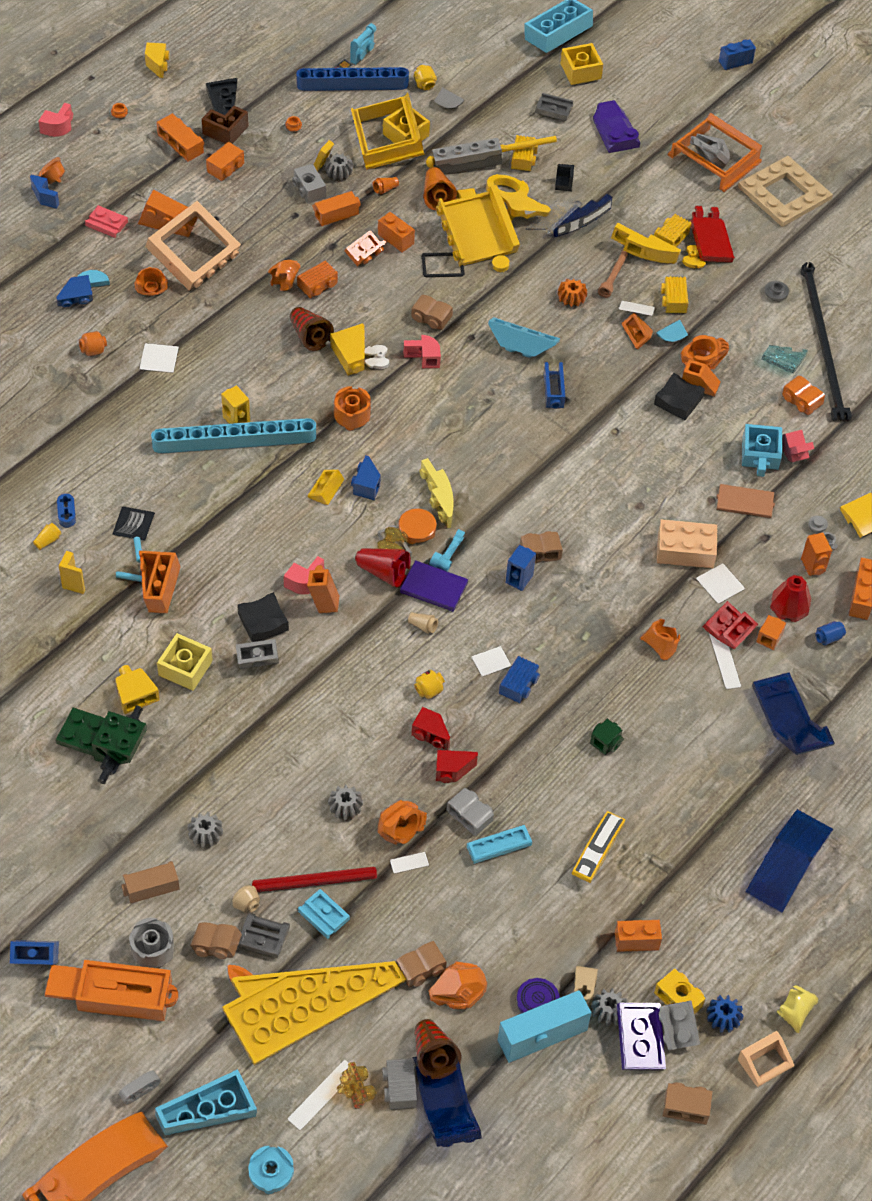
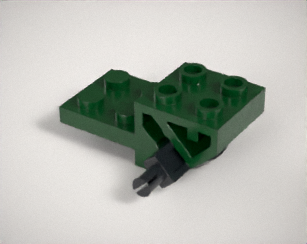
(108, 739)

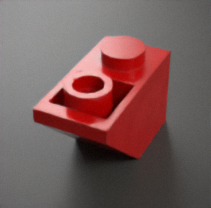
(431, 728)

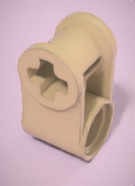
(586, 982)

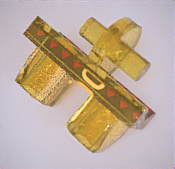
(353, 1085)

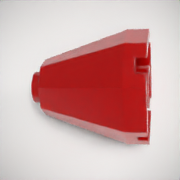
(791, 599)

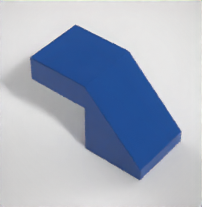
(44, 195)

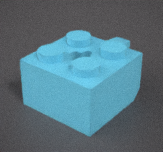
(761, 447)

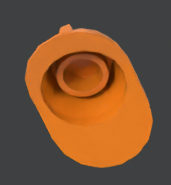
(53, 171)

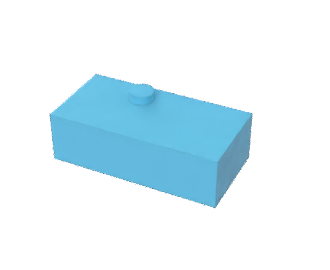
(558, 25)
(544, 1026)

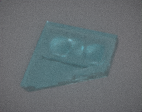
(784, 357)

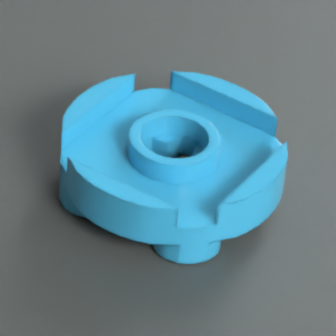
(267, 1181)

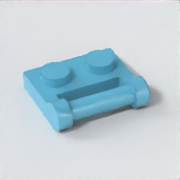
(363, 44)

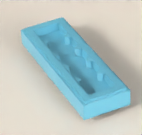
(499, 844)

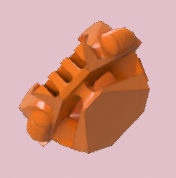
(700, 351)
(397, 816)
(459, 986)

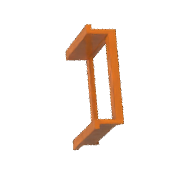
(739, 169)

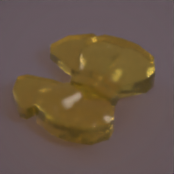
(391, 535)

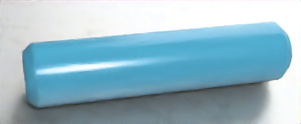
(137, 543)
(128, 576)

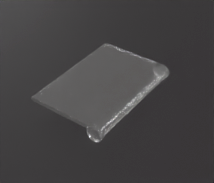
(559, 211)

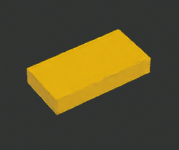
(322, 155)

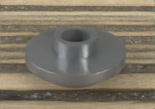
(776, 290)

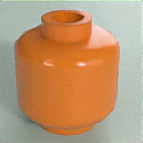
(92, 343)

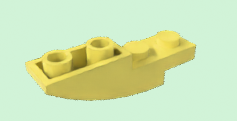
(440, 490)

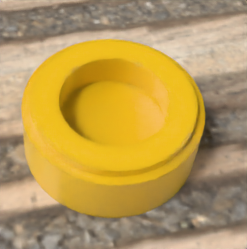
(500, 263)

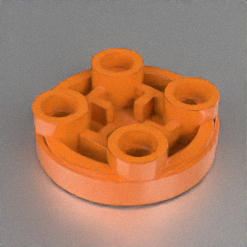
(418, 525)

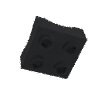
(679, 397)
(263, 618)

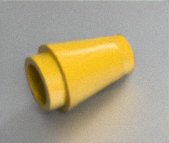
(47, 536)

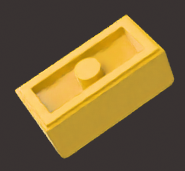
(326, 486)

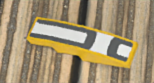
(598, 847)

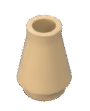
(425, 622)

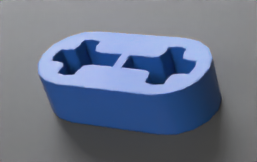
(66, 510)

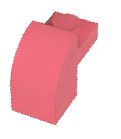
(56, 123)
(426, 348)
(795, 446)
(297, 576)

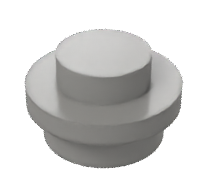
(818, 524)

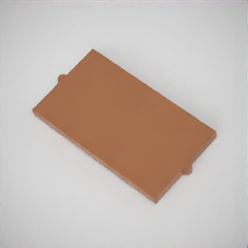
(745, 501)

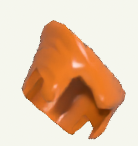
(284, 274)
(151, 282)
(662, 639)

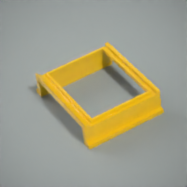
(393, 152)

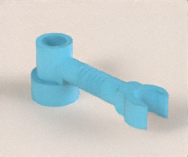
(443, 561)

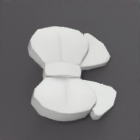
(379, 360)

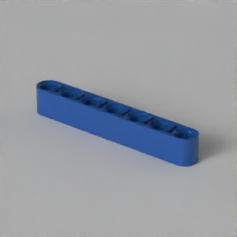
(352, 79)

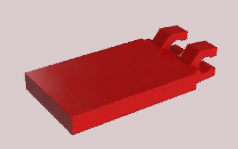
(711, 236)

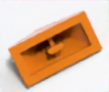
(637, 330)

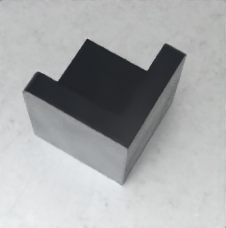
(564, 177)

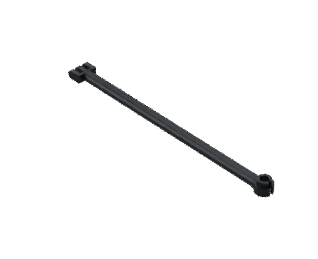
(839, 409)

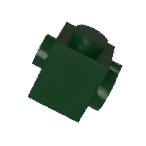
(606, 736)

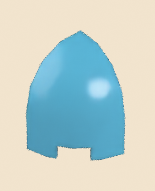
(672, 332)

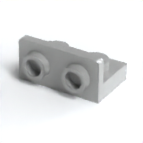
(679, 1025)

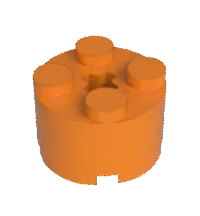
(352, 407)

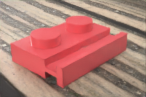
(106, 221)

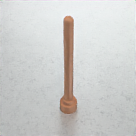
(606, 288)

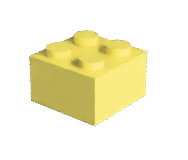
(184, 661)

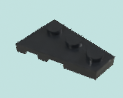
(222, 94)

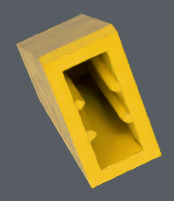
(350, 348)

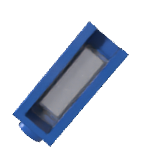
(554, 387)

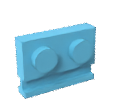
(323, 913)

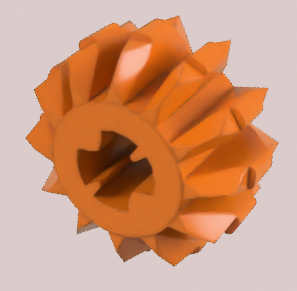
(572, 292)

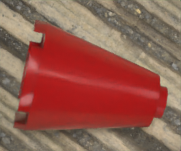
(385, 564)

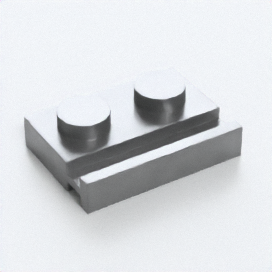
(554, 106)

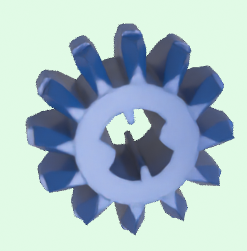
(733, 1013)

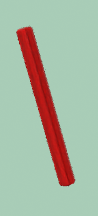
(315, 879)

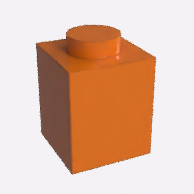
(771, 632)

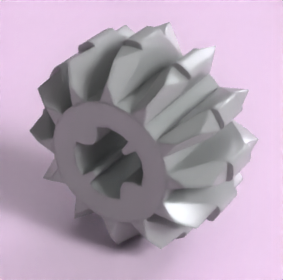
(338, 166)
(345, 802)
(200, 835)
(603, 1006)

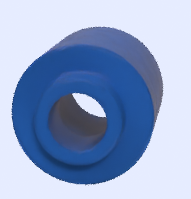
(830, 632)

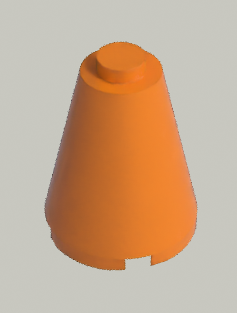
(437, 187)

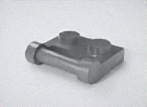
(261, 940)

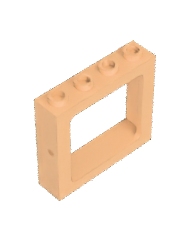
(174, 264)

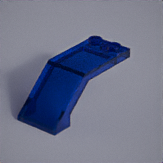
(788, 715)
(788, 860)
(447, 1108)

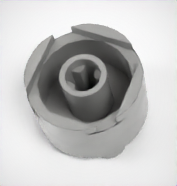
(151, 943)

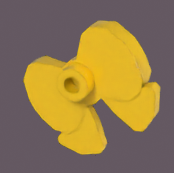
(692, 259)

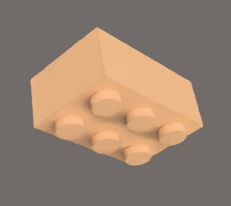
(687, 543)

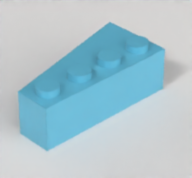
(208, 1105)

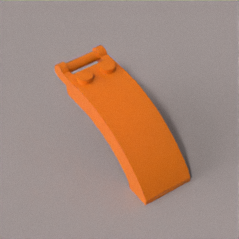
(100, 1161)

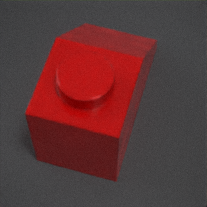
(454, 764)

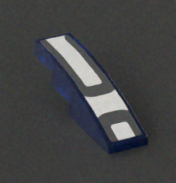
(583, 216)

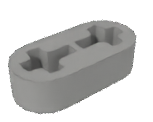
(139, 1087)

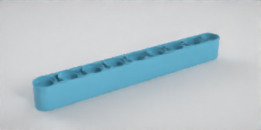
(233, 435)

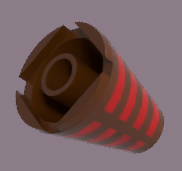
(311, 328)
(435, 1050)

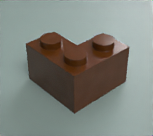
(225, 127)

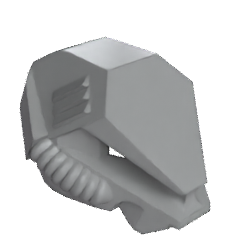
(714, 151)

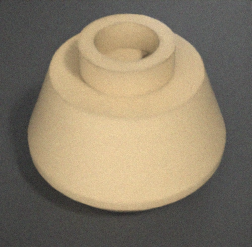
(246, 899)

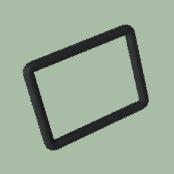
(440, 275)

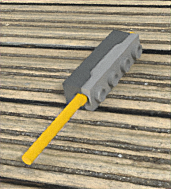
(477, 154)

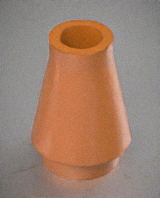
(383, 185)

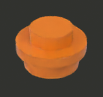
(119, 110)
(293, 124)

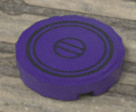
(535, 993)

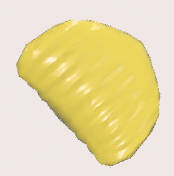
(797, 1007)

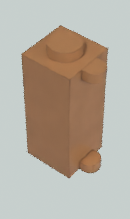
(150, 882)

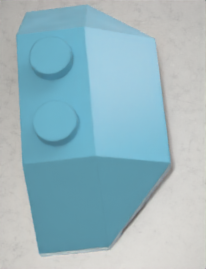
(521, 338)

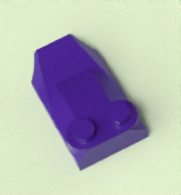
(615, 127)

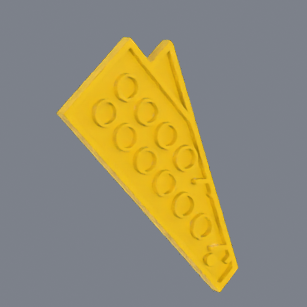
(291, 1005)

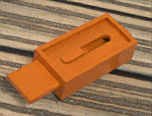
(114, 989)

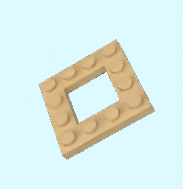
(756, 190)

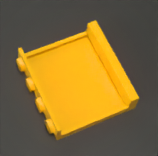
(478, 227)

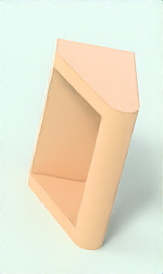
(758, 1049)

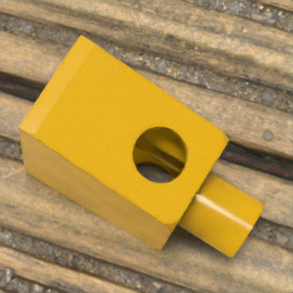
(135, 689)

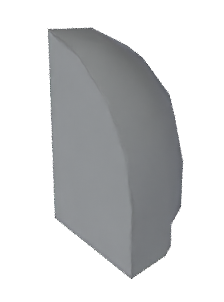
(448, 99)

